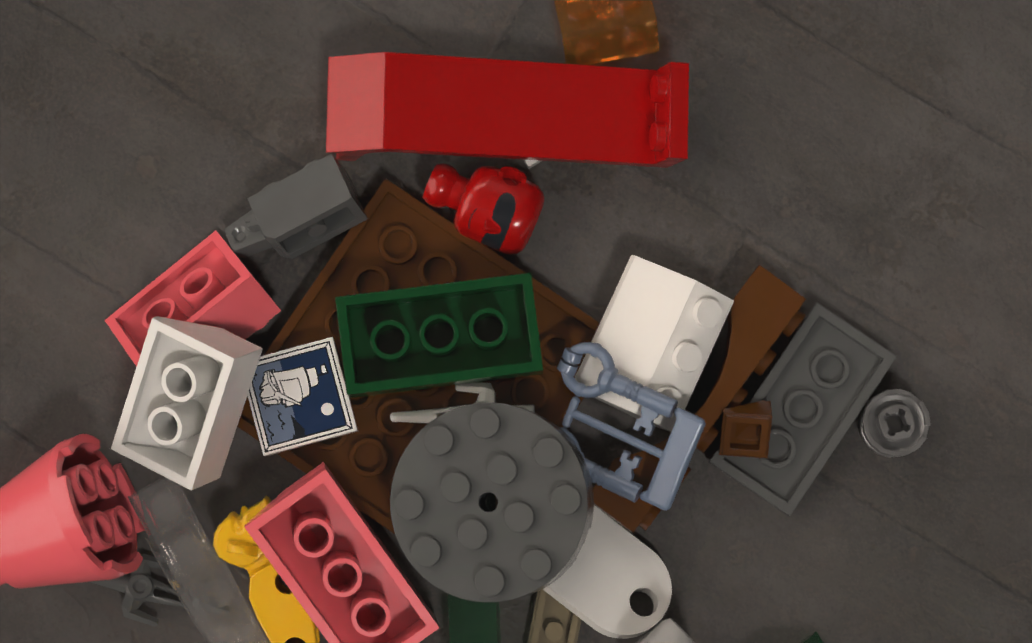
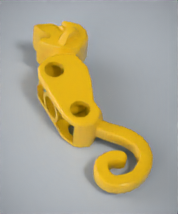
(272, 601)

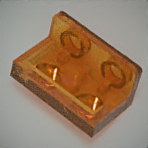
(606, 29)

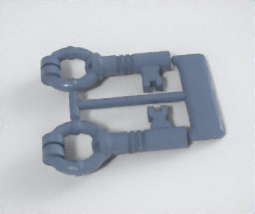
(678, 449)

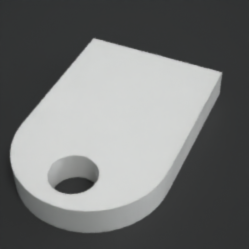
(605, 576)

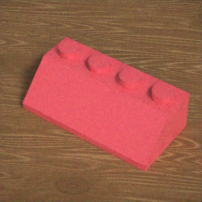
(339, 565)

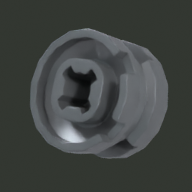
(894, 423)

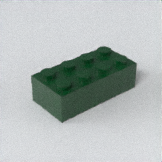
(439, 335)

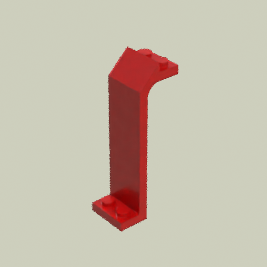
(506, 109)

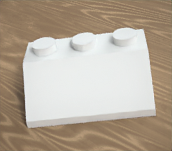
(657, 334)
(186, 400)

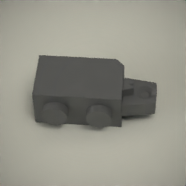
(298, 212)

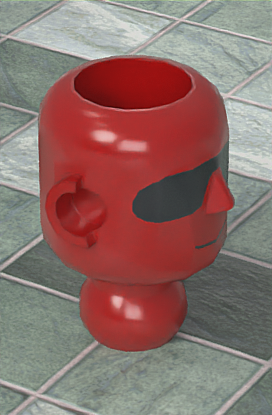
(490, 207)

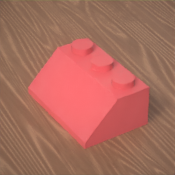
(200, 288)

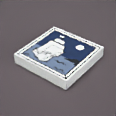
(300, 397)

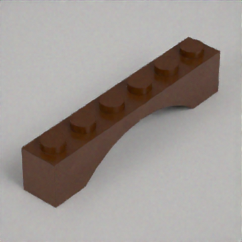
(755, 321)

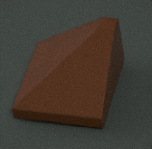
(746, 430)

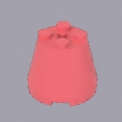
(68, 519)

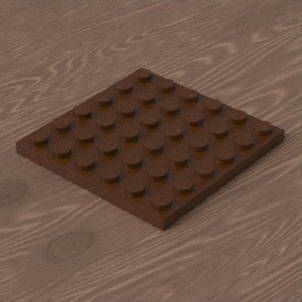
(399, 249)

